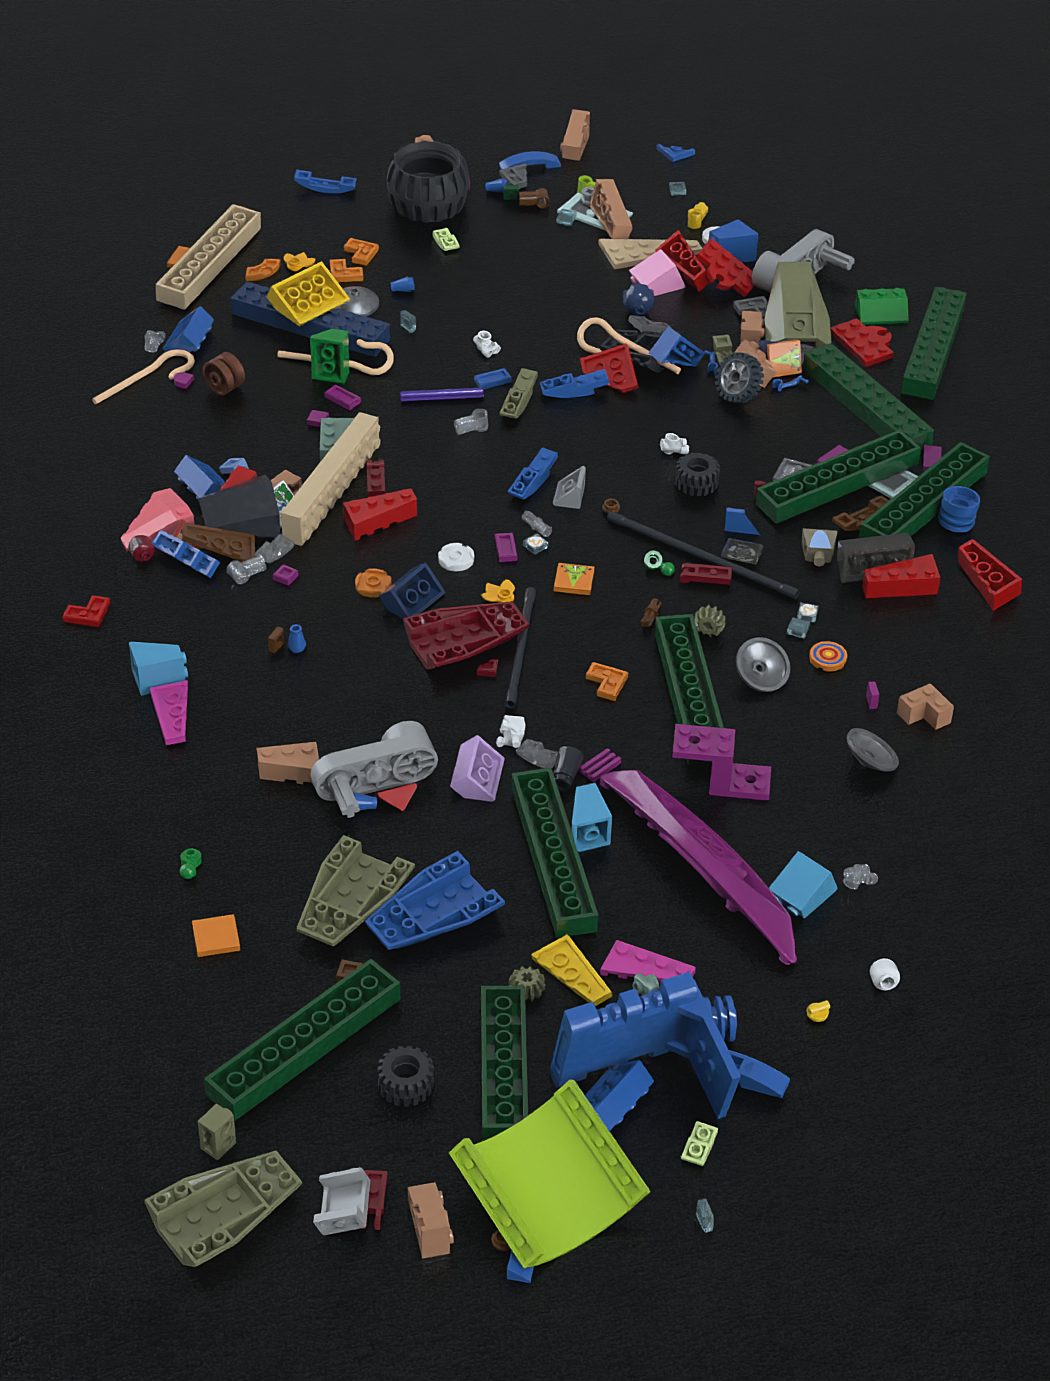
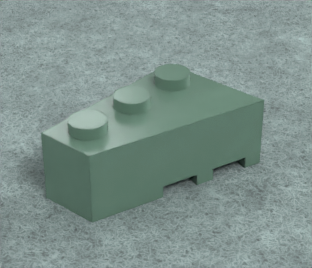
(330, 432)

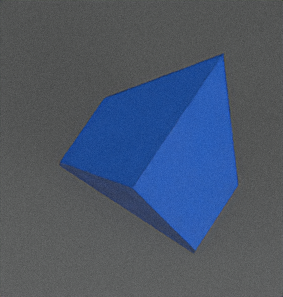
(738, 522)

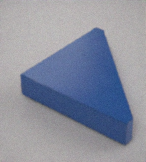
(675, 153)

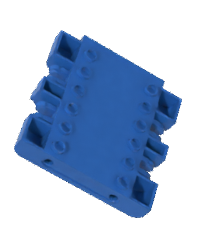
(651, 1025)

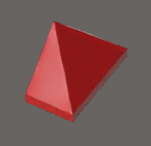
(398, 796)

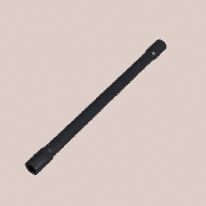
(511, 694)

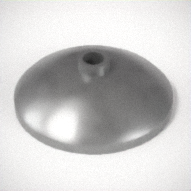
(361, 301)
(767, 657)
(872, 750)

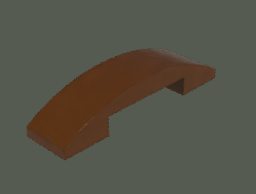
(853, 521)

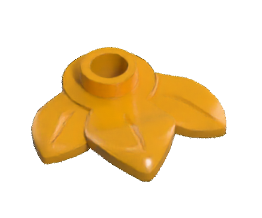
(297, 262)
(499, 593)

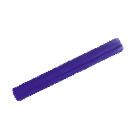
(441, 394)

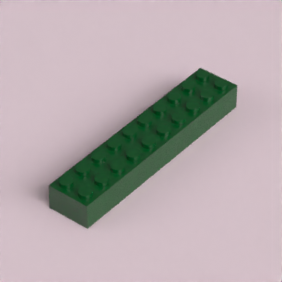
(933, 343)
(864, 395)
(837, 476)
(923, 496)
(687, 673)
(554, 853)
(302, 1039)

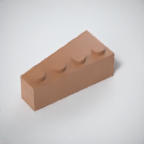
(610, 209)

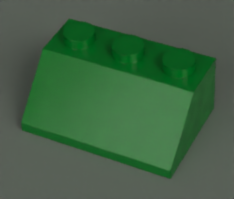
(882, 306)
(330, 355)

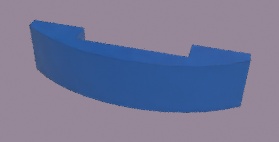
(531, 158)
(324, 185)

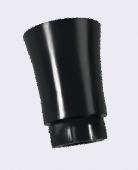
(566, 766)

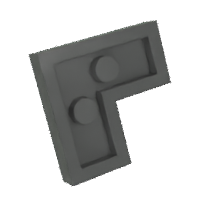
(756, 304)
(644, 324)

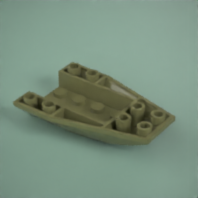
(796, 306)
(349, 891)
(220, 1206)

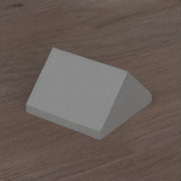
(571, 489)

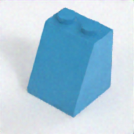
(156, 665)
(590, 819)
(803, 885)

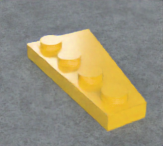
(571, 967)

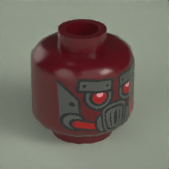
(141, 548)

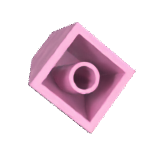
(658, 274)

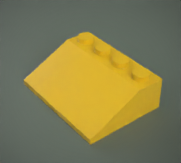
(307, 294)

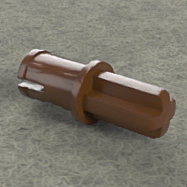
(651, 613)

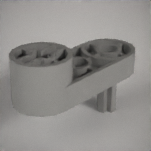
(813, 248)
(396, 760)

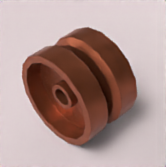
(223, 373)

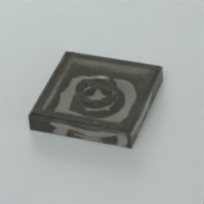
(742, 551)

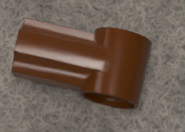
(533, 198)

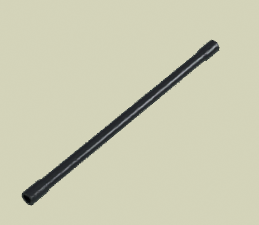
(784, 589)

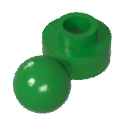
(666, 568)
(190, 860)

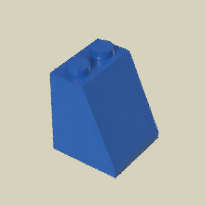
(737, 239)

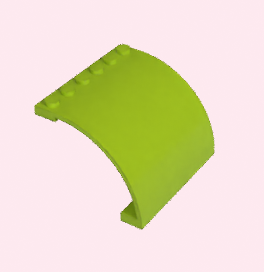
(551, 1178)

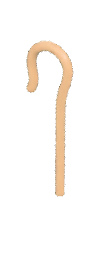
(580, 337)
(367, 345)
(148, 370)

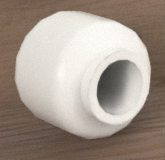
(884, 974)

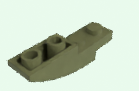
(520, 394)

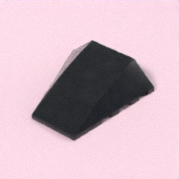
(645, 340)
(244, 508)

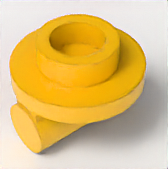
(818, 1011)

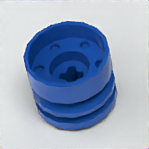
(958, 509)
(724, 1016)

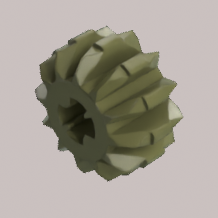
(709, 620)
(531, 980)

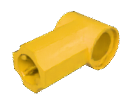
(696, 215)

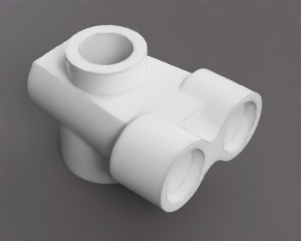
(484, 344)
(673, 443)

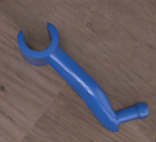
(712, 366)
(779, 383)

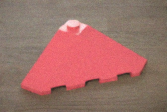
(161, 513)

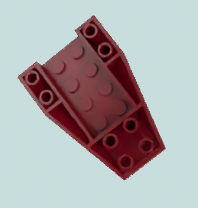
(462, 631)

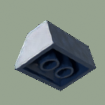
(412, 592)

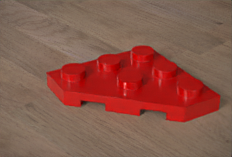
(617, 365)

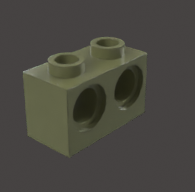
(217, 1131)

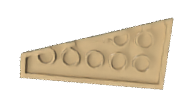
(631, 252)

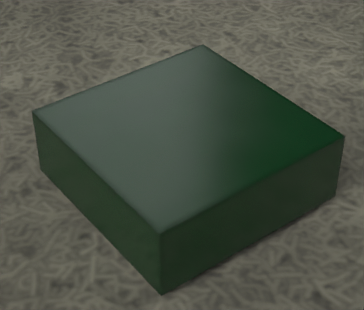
(511, 192)

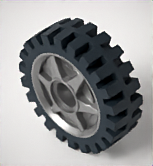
(735, 388)

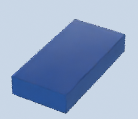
(492, 378)

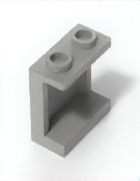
(343, 1201)

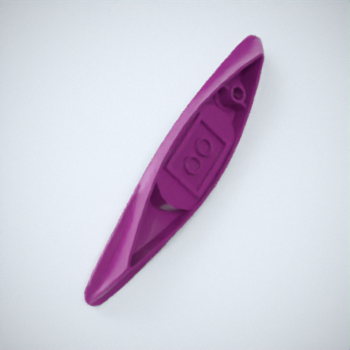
(708, 856)

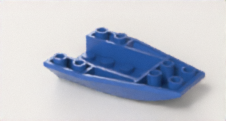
(433, 904)

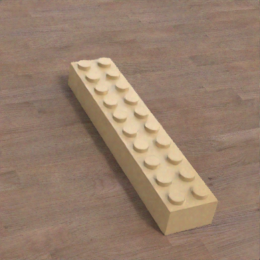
(208, 256)
(330, 478)

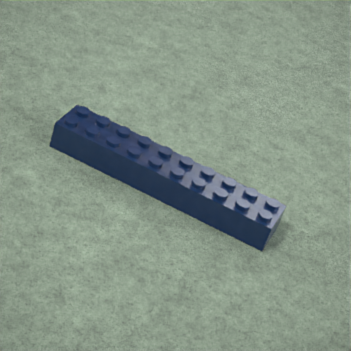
(253, 304)

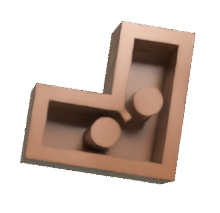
(926, 704)

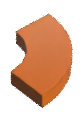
(263, 270)

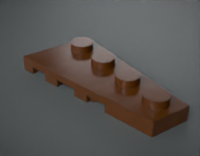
(225, 542)

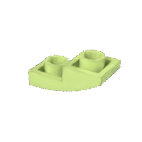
(445, 239)
(699, 1143)

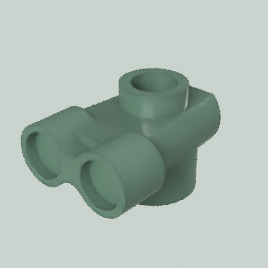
(645, 984)

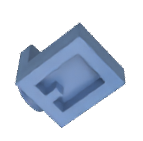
(231, 464)

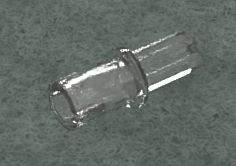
(537, 523)

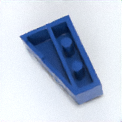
(676, 349)

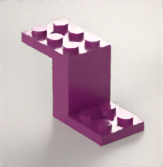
(718, 746)

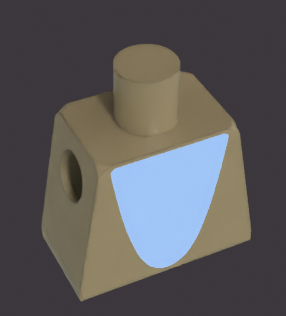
(818, 545)

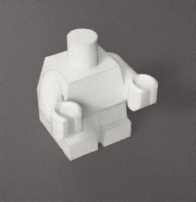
(513, 731)

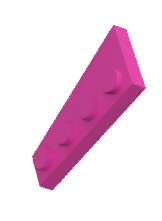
(171, 710)
(631, 960)

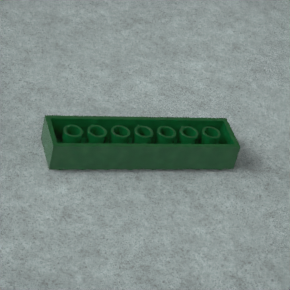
(503, 1058)

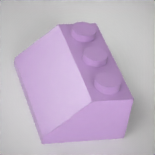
(477, 770)

